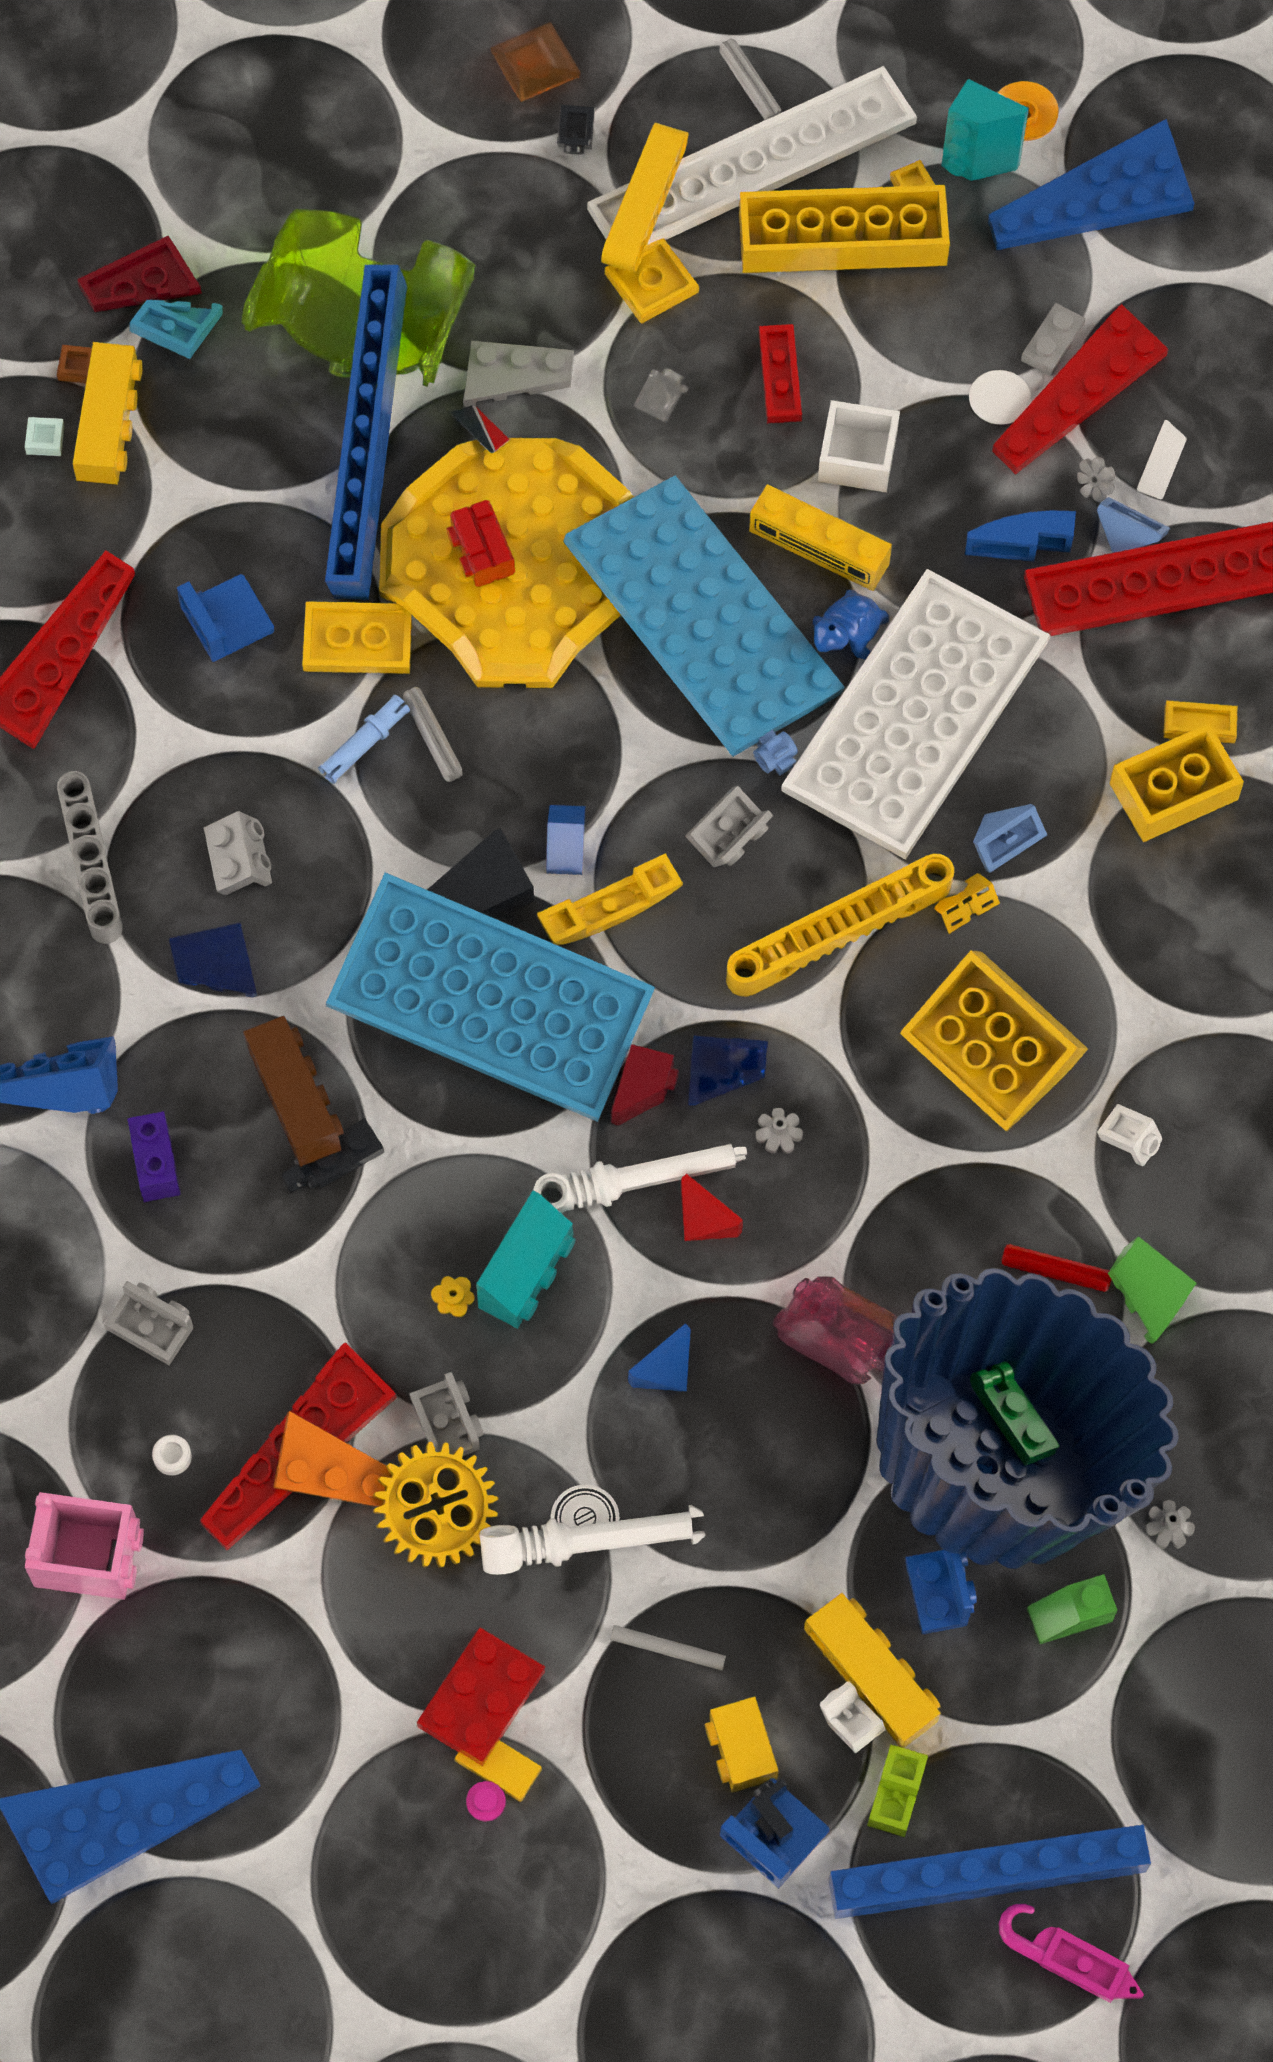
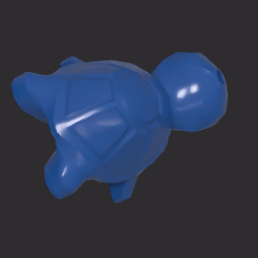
(850, 620)

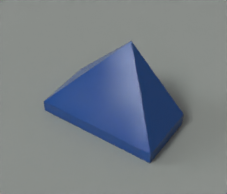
(665, 1366)

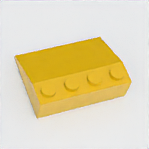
(993, 1040)

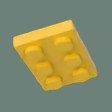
(357, 637)

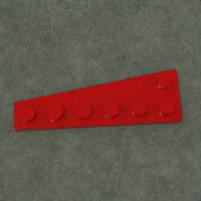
(1098, 372)

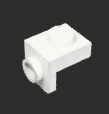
(851, 1717)

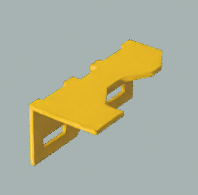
(975, 884)

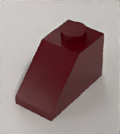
(643, 1083)

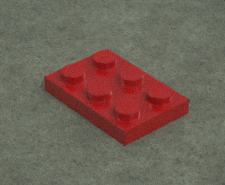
(481, 1696)

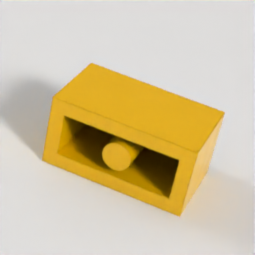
(742, 1744)

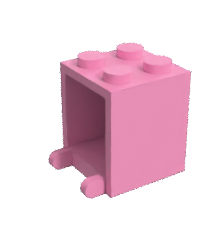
(74, 1546)

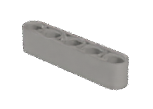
(89, 872)

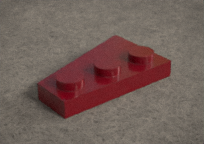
(144, 275)

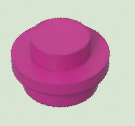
(485, 1801)

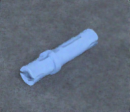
(375, 728)

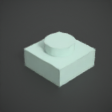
(44, 436)

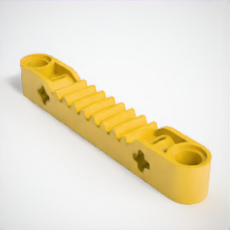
(838, 923)

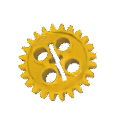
(423, 1472)

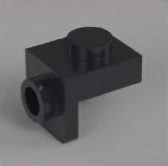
(576, 129)
(770, 1820)

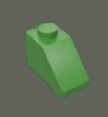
(1073, 1609)

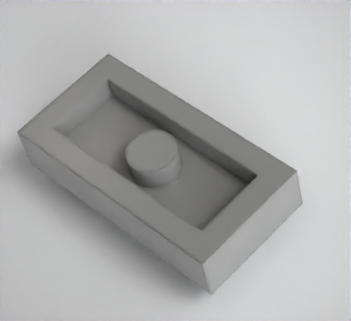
(1053, 339)

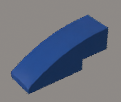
(1022, 534)

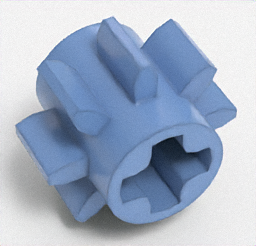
(775, 752)

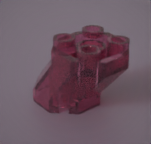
(836, 1328)

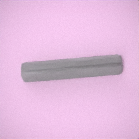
(749, 79)
(432, 734)

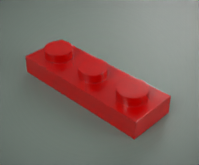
(780, 373)

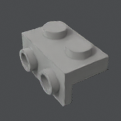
(728, 828)
(237, 852)
(150, 1322)
(445, 1416)

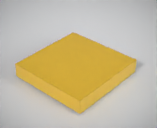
(656, 284)

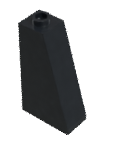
(488, 879)

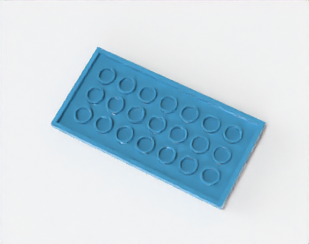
(703, 615)
(490, 996)

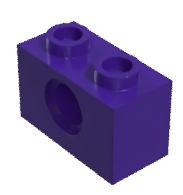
(153, 1156)

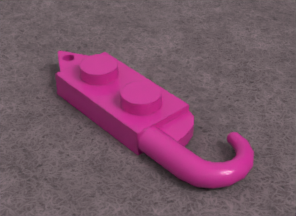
(1071, 1958)

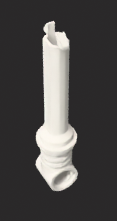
(607, 1182)
(506, 1548)

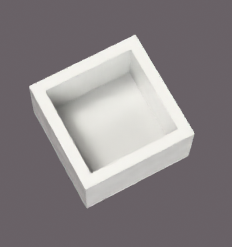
(858, 446)

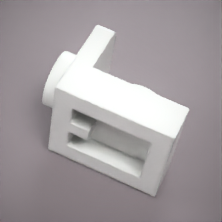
(1131, 1133)

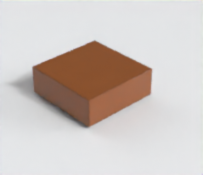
(74, 364)

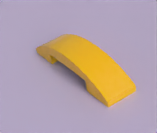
(612, 904)

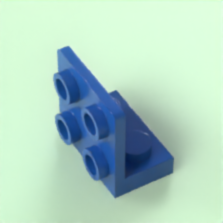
(225, 616)
(941, 1590)
(767, 1857)

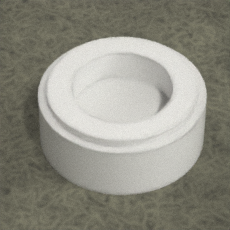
(171, 1455)

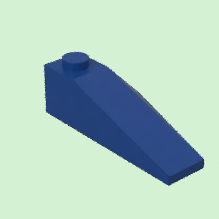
(67, 1082)

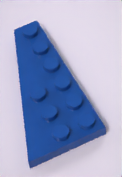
(101, 1823)

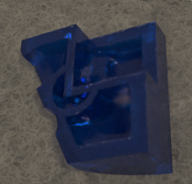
(214, 959)
(724, 1065)

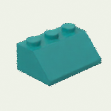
(983, 133)
(525, 1261)

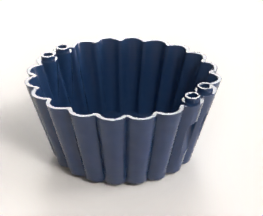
(1080, 1379)

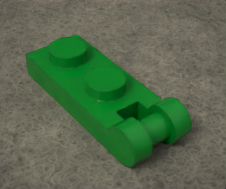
(1014, 1413)

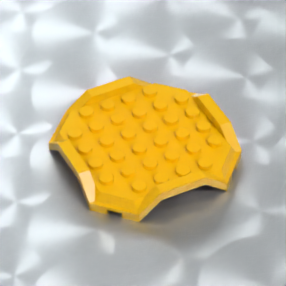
(550, 607)

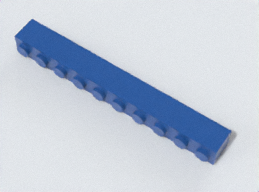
(366, 432)

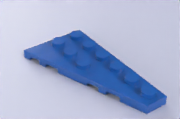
(1119, 187)

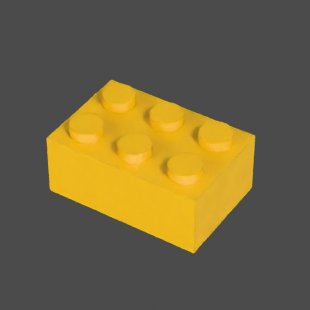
(1176, 782)

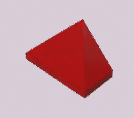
(706, 1215)

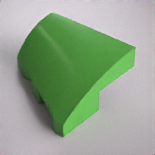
(1150, 1286)

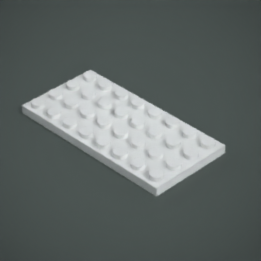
(915, 713)

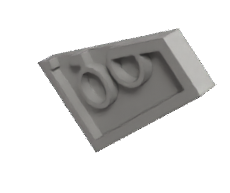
(511, 369)

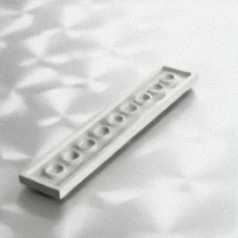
(773, 153)

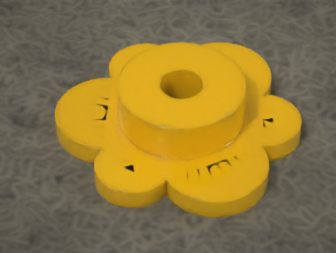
(455, 1305)

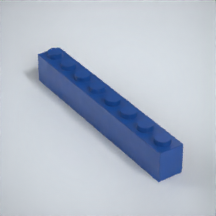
(989, 1871)

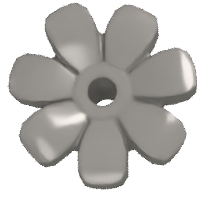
(1096, 479)
(779, 1131)
(1169, 1524)

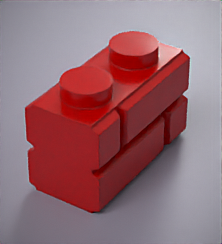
(481, 543)

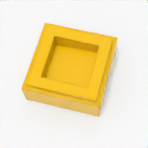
(911, 175)

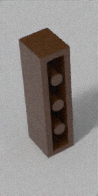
(293, 1091)

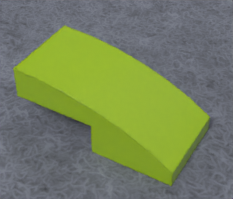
(897, 1790)

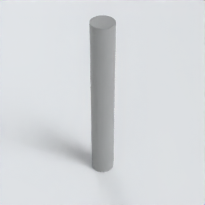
(668, 1647)

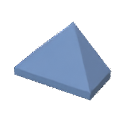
(1127, 527)
(1007, 835)

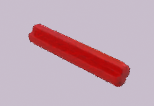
(1056, 1267)

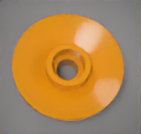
(1041, 103)

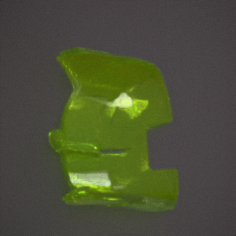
(317, 286)

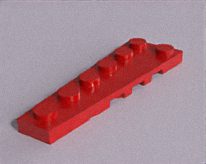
(52, 659)
(339, 1402)

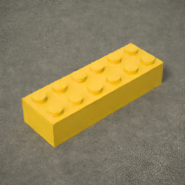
(843, 228)

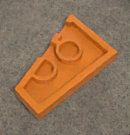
(326, 1466)

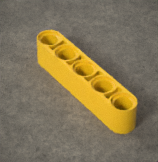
(644, 197)

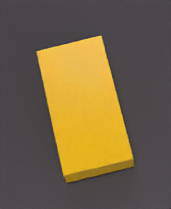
(1187, 716)
(505, 1768)

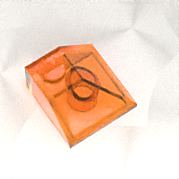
(535, 62)

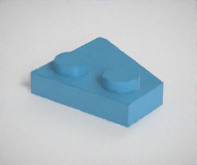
(175, 324)

